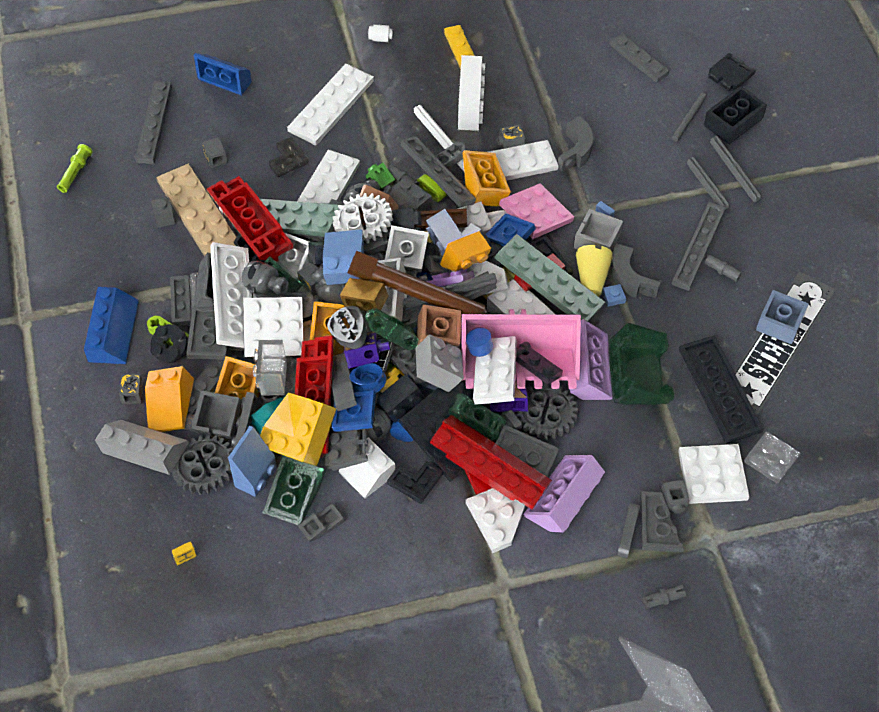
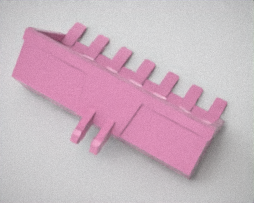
(549, 335)

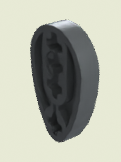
(357, 328)

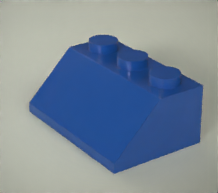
(222, 73)

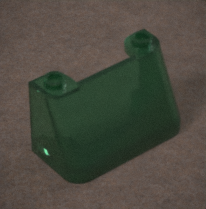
(637, 366)

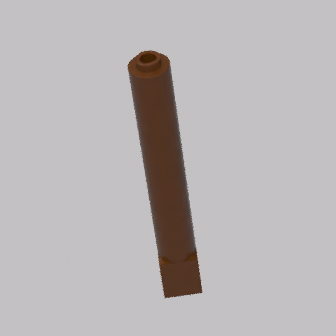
(369, 268)

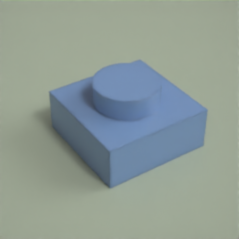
(604, 209)
(614, 295)

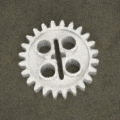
(375, 212)

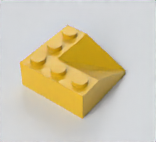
(298, 428)

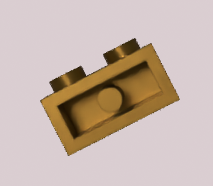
(364, 294)

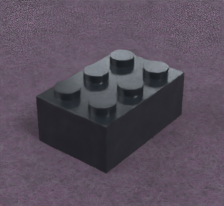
(735, 115)

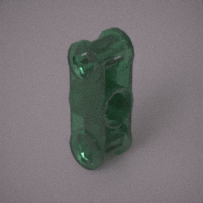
(391, 329)
(464, 410)

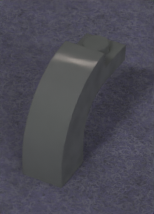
(582, 136)
(627, 278)

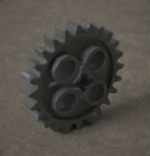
(564, 414)
(186, 472)

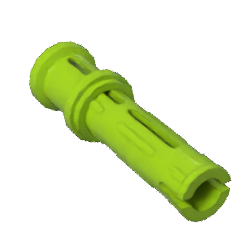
(77, 162)

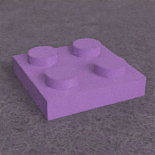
(454, 277)

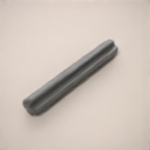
(707, 182)

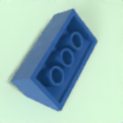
(110, 326)

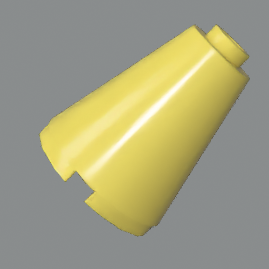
(593, 266)

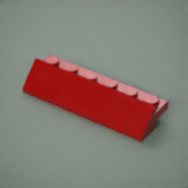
(251, 218)
(315, 373)
(490, 462)

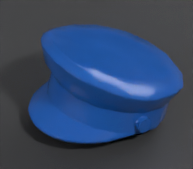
(368, 378)

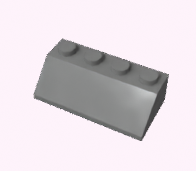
(141, 445)

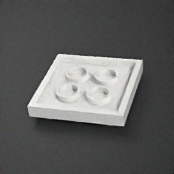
(273, 320)
(713, 473)

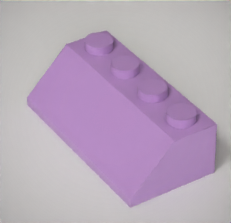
(594, 376)
(567, 492)

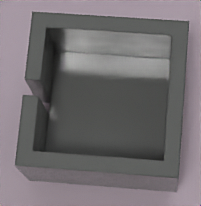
(217, 415)

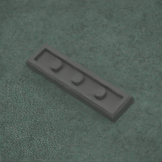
(341, 383)

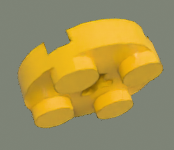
(391, 377)

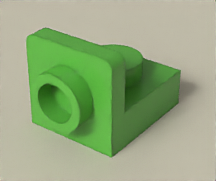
(381, 175)

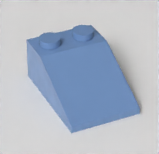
(338, 254)
(251, 463)

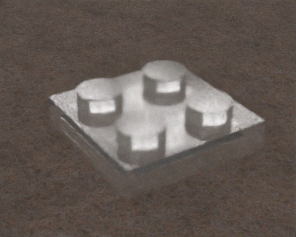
(772, 457)

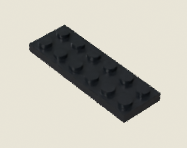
(720, 389)

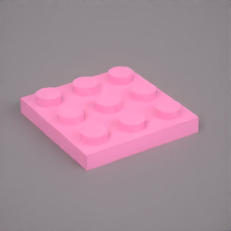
(538, 207)

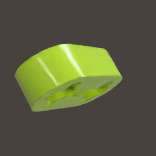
(431, 187)

